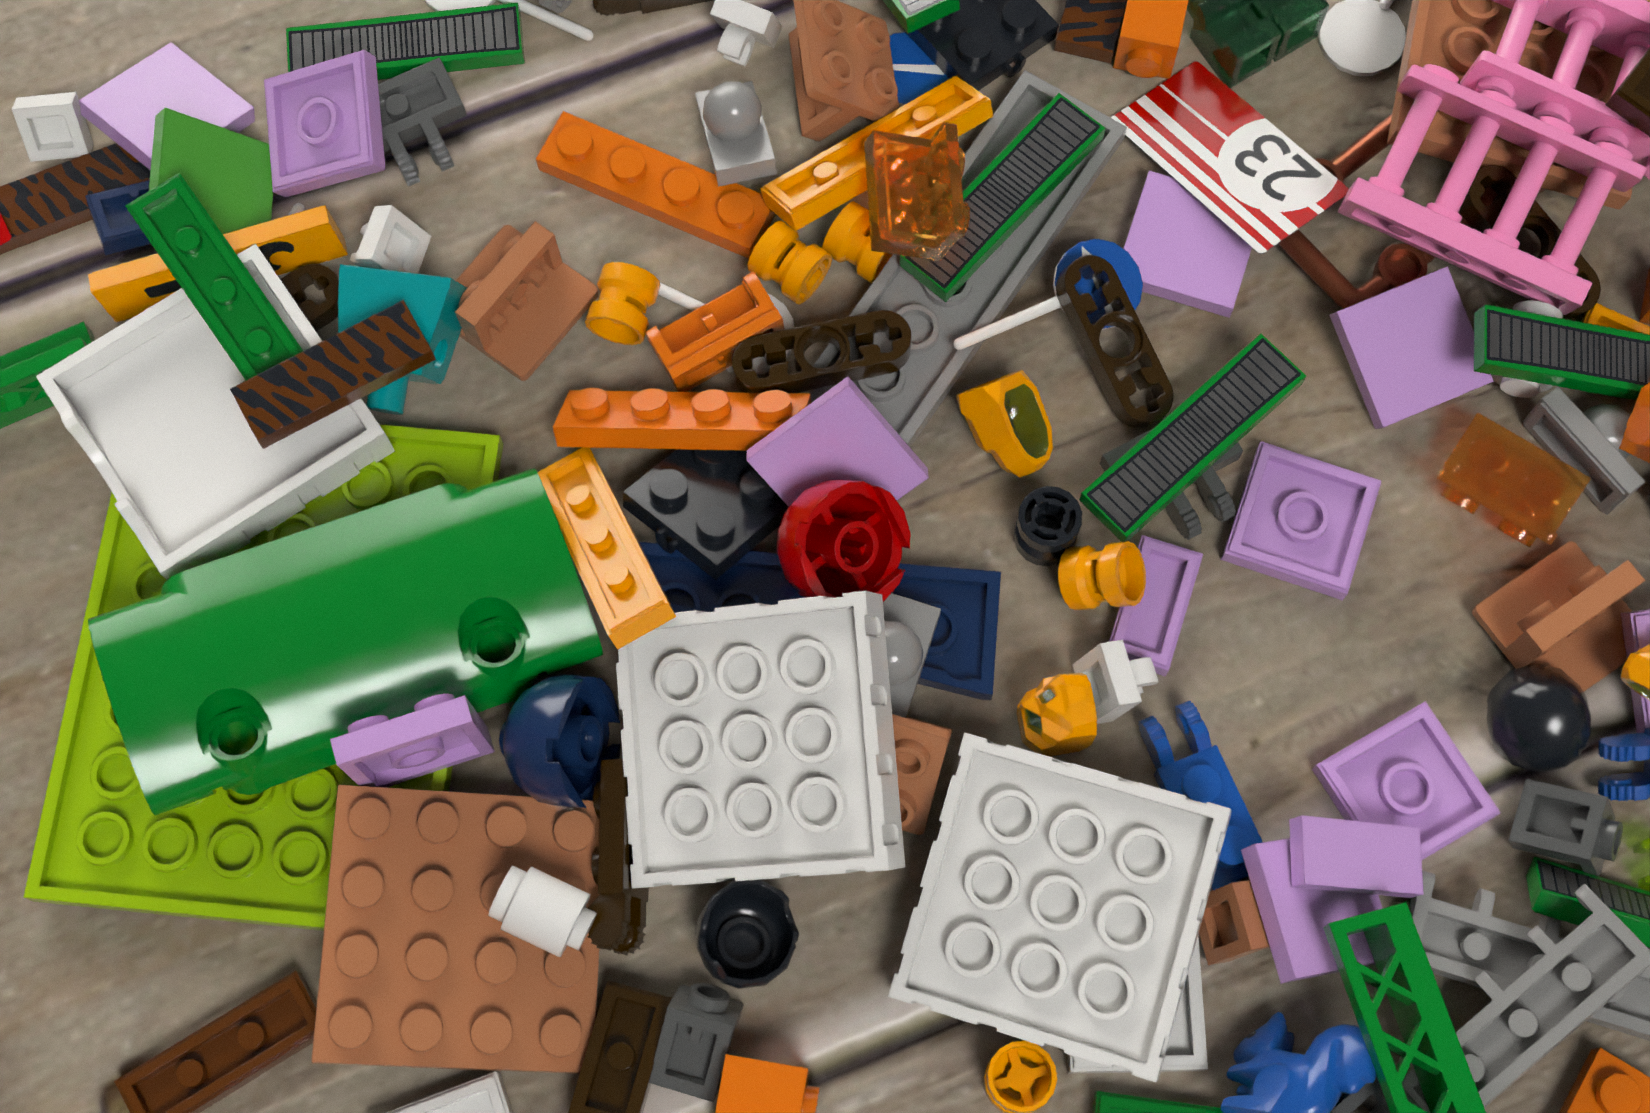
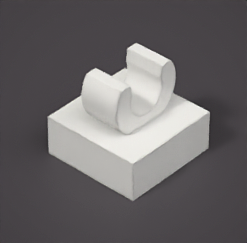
(743, 26)
(52, 126)
(391, 242)
(1115, 679)

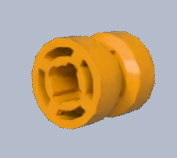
(851, 242)
(789, 262)
(622, 303)
(1101, 576)
(1029, 1073)

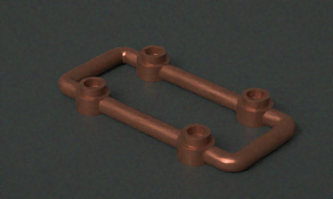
(1396, 264)

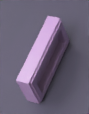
(1156, 621)
(1355, 857)

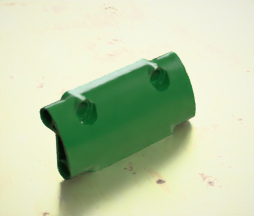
(337, 629)

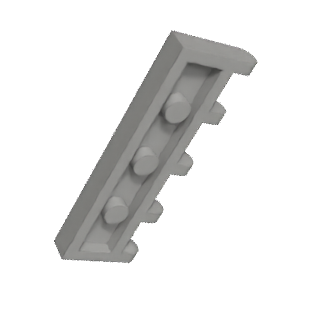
(1468, 941)
(1546, 1000)

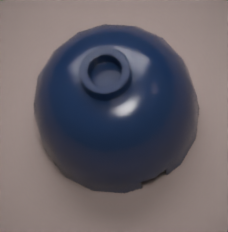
(559, 738)

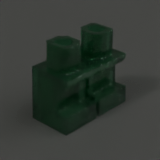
(1247, 34)

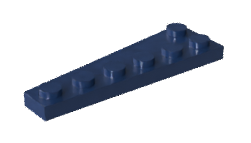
(963, 642)

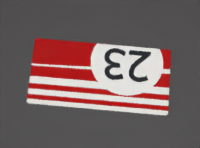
(1230, 157)

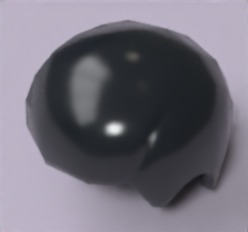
(1538, 718)
(746, 934)

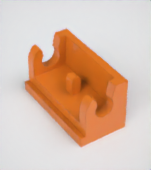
(706, 338)

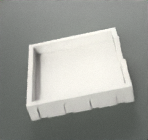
(174, 444)
(761, 743)
(1061, 905)

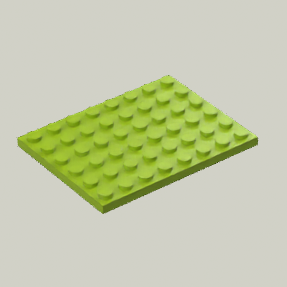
(230, 852)

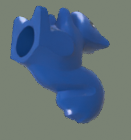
(1296, 1082)

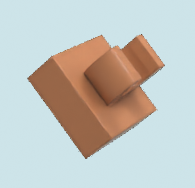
(1232, 924)

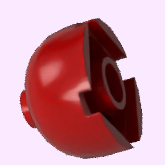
(843, 540)

